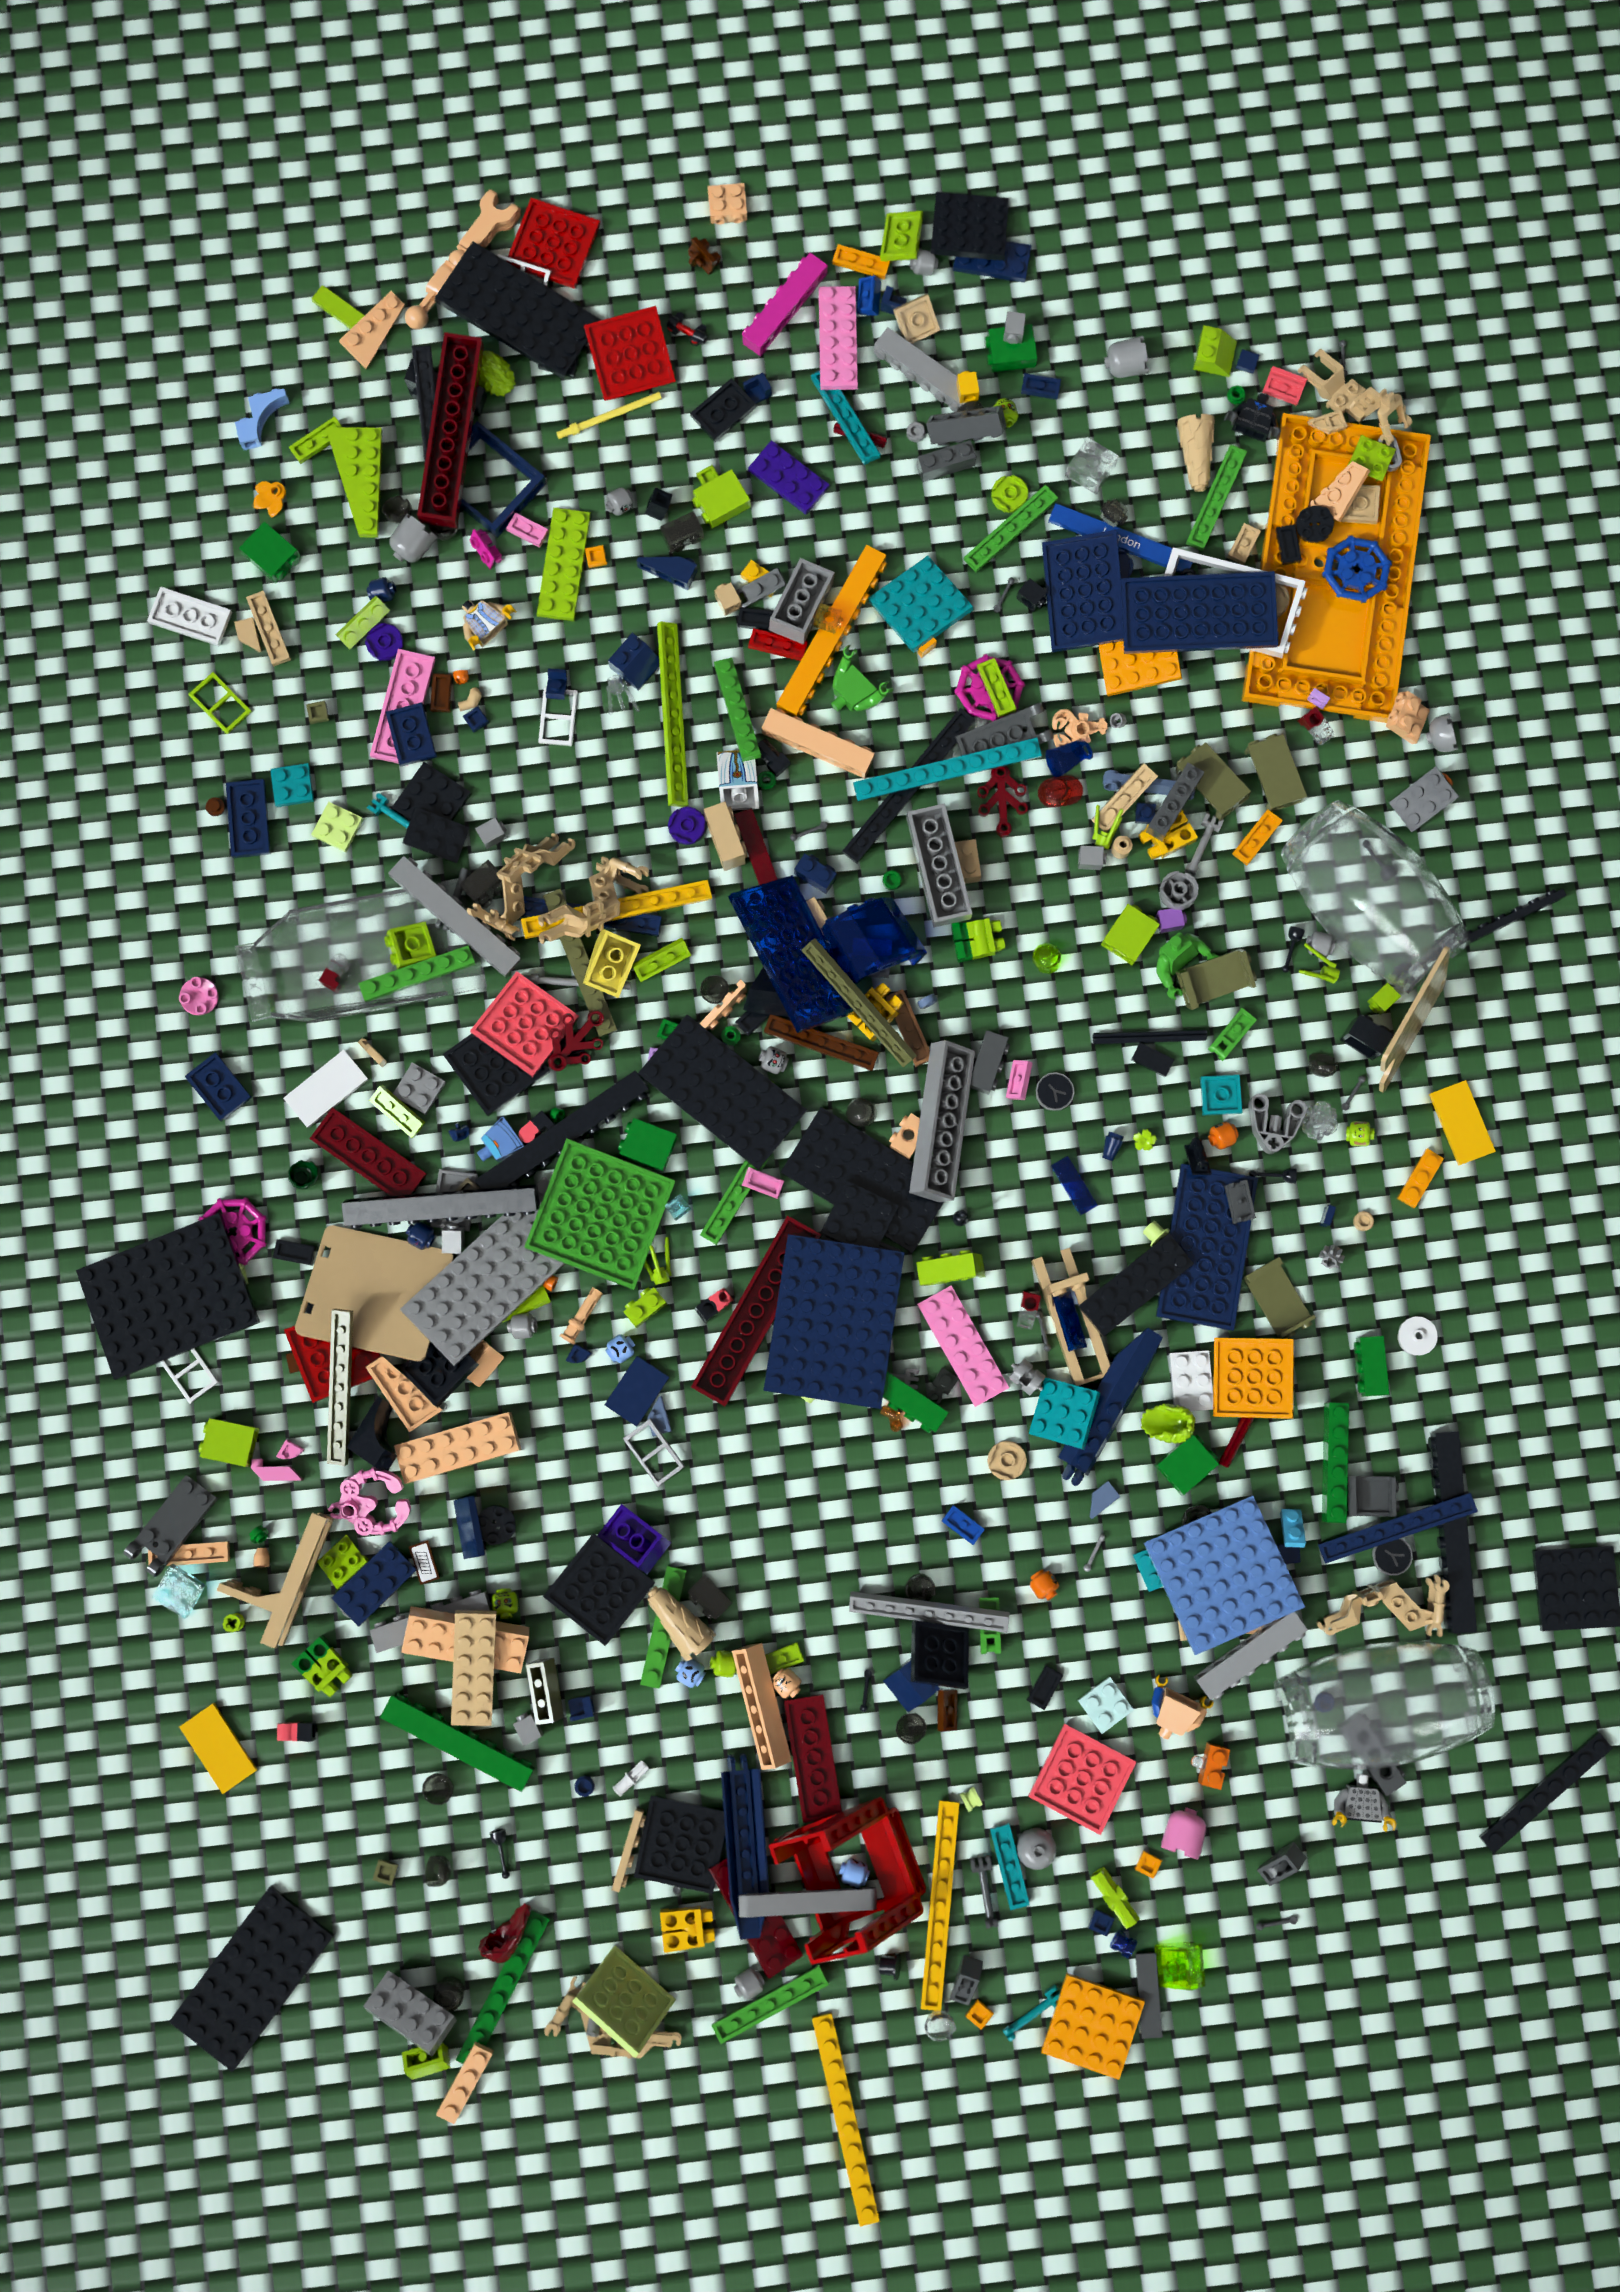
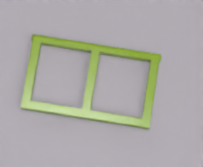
(209, 712)

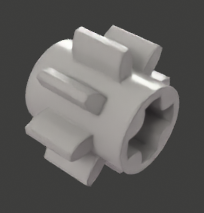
(1331, 1256)

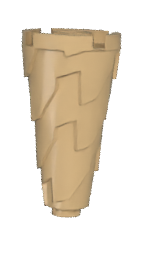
(1196, 439)
(685, 1629)

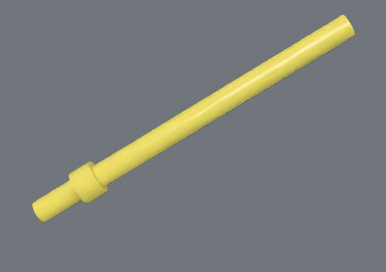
(575, 428)

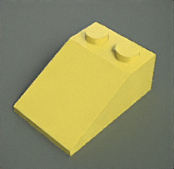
(610, 963)

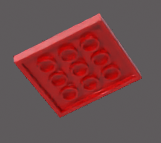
(554, 241)
(629, 353)
(314, 1363)

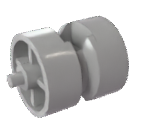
(1027, 1377)

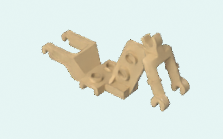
(1354, 398)
(522, 861)
(601, 909)
(1396, 1601)
(602, 2043)

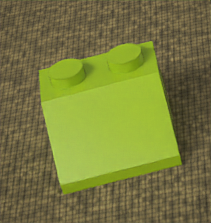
(1215, 351)

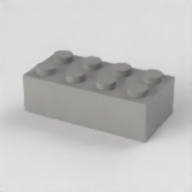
(800, 601)
(410, 2013)

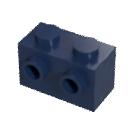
(815, 873)

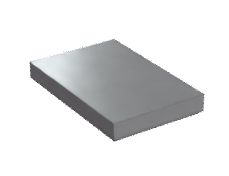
(450, 1181)

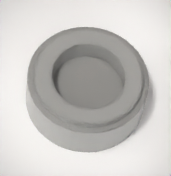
(915, 432)

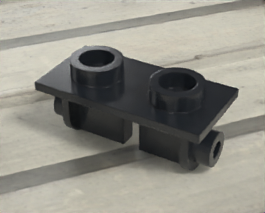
(1197, 1157)

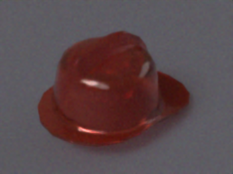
(1060, 791)

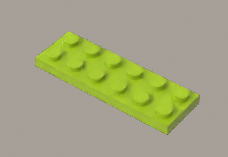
(563, 564)

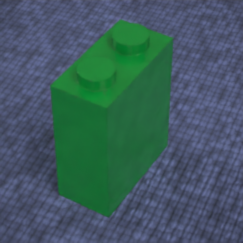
(1009, 356)
(270, 552)
(647, 1144)
(1187, 1464)

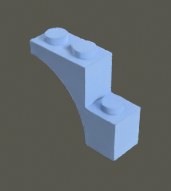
(261, 406)

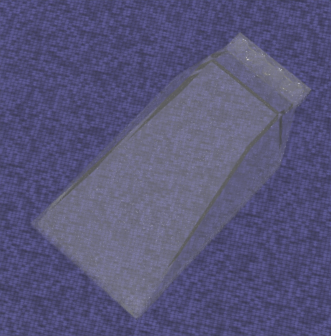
(289, 958)

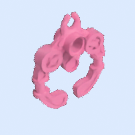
(363, 1522)

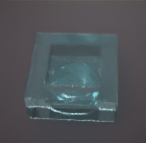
(677, 1207)

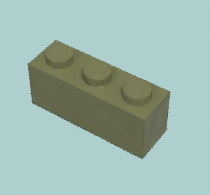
(545, 1691)

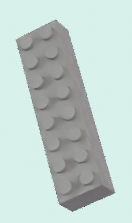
(942, 1121)

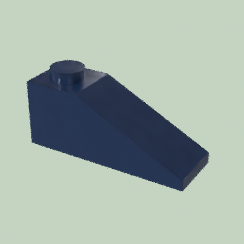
(672, 569)

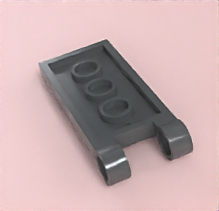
(1003, 732)
(172, 1524)

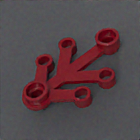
(1001, 797)
(573, 1042)

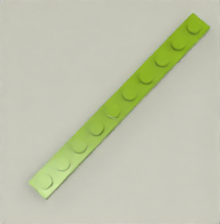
(672, 714)

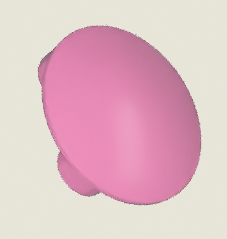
(198, 996)

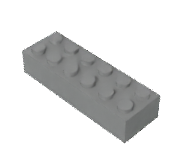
(939, 865)

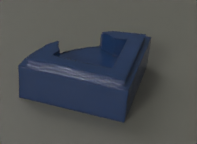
(578, 1354)

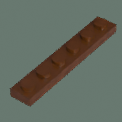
(822, 1043)

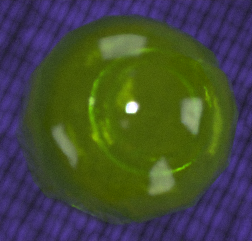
(1047, 958)

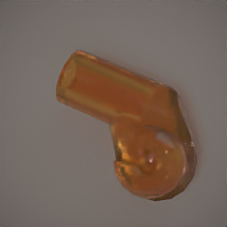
(894, 1418)

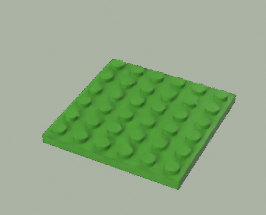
(599, 1214)

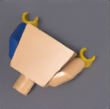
(1176, 1712)

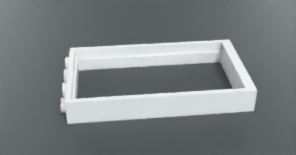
(1295, 611)

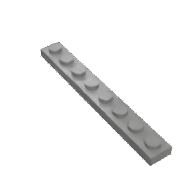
(929, 1611)

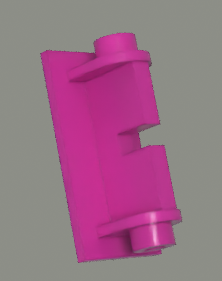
(480, 542)

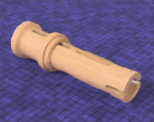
(577, 1323)

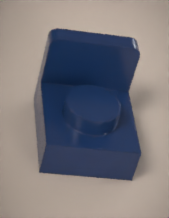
(556, 684)

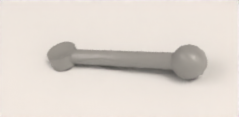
(1087, 1567)

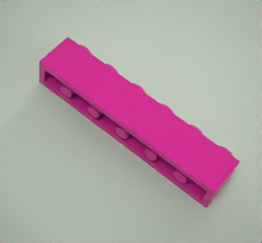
(784, 304)

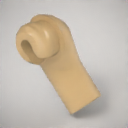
(472, 700)

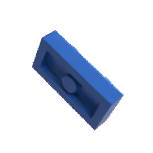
(962, 1525)

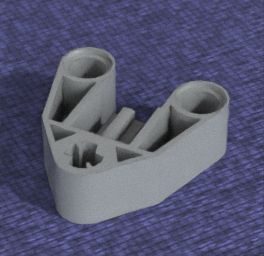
(1259, 1119)

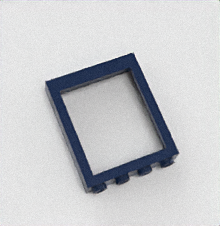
(522, 499)

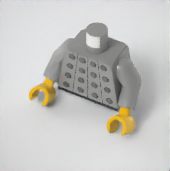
(1362, 1804)

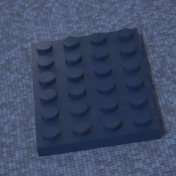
(1083, 590)

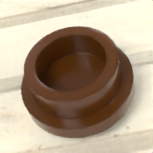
(215, 806)

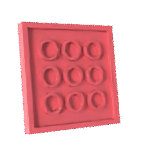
(520, 1023)
(1082, 1779)

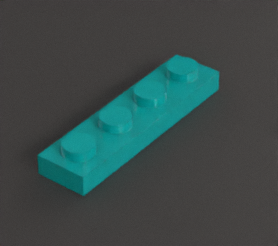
(1009, 1866)

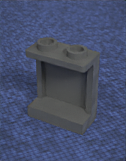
(1372, 1496)

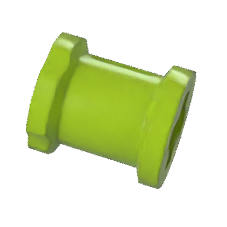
(229, 1619)

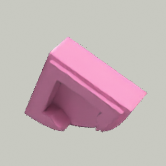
(289, 1450)

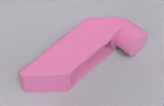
(274, 1473)

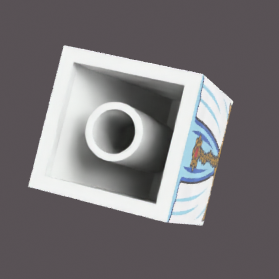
(737, 781)

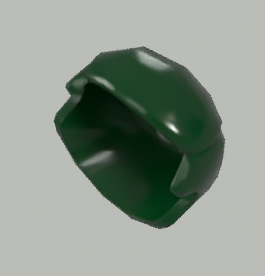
(303, 1174)

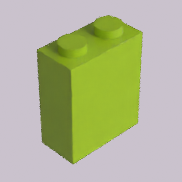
(721, 499)
(1130, 933)
(228, 1442)

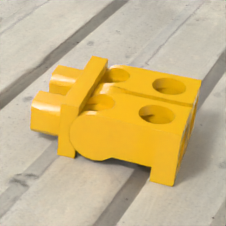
(1179, 836)
(887, 1009)
(684, 1928)

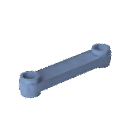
(1113, 780)

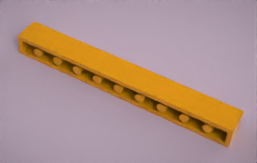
(824, 644)

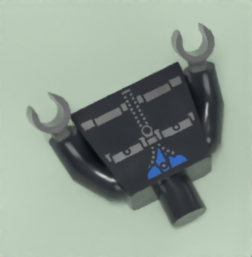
(1254, 419)

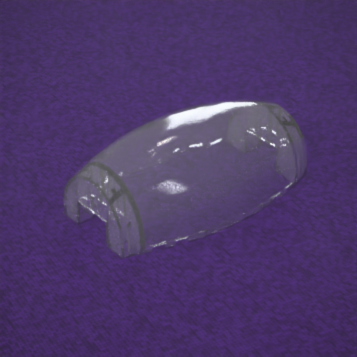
(1373, 894)
(1385, 1704)

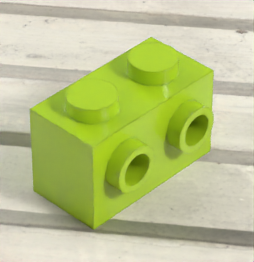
(644, 1307)
(419, 2063)

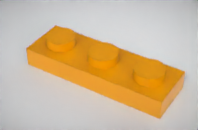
(860, 261)
(1257, 837)
(1420, 1178)

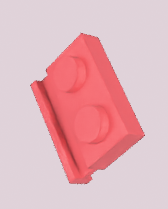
(1284, 385)

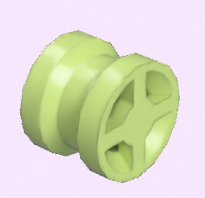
(971, 1799)

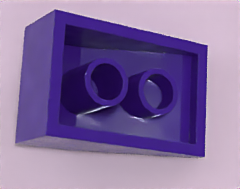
(634, 1539)

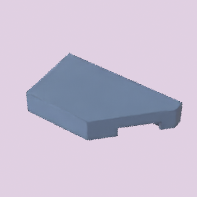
(660, 1417)
(1102, 1498)

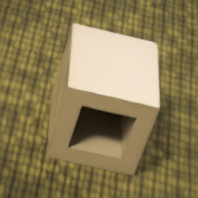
(727, 598)

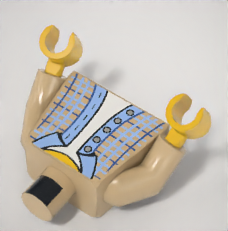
(484, 621)

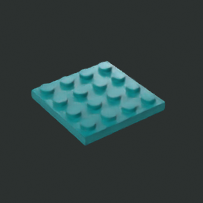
(920, 604)

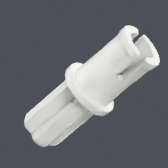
(631, 1778)

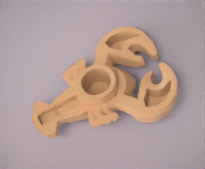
(1076, 728)

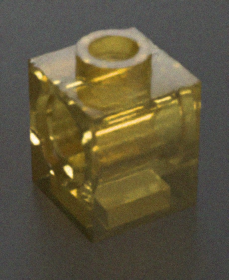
(826, 611)

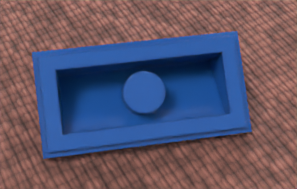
(868, 296)

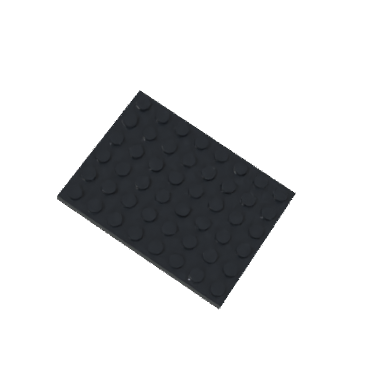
(167, 1296)

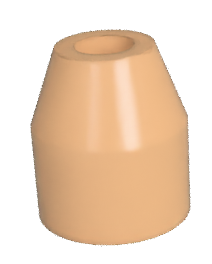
(261, 1558)

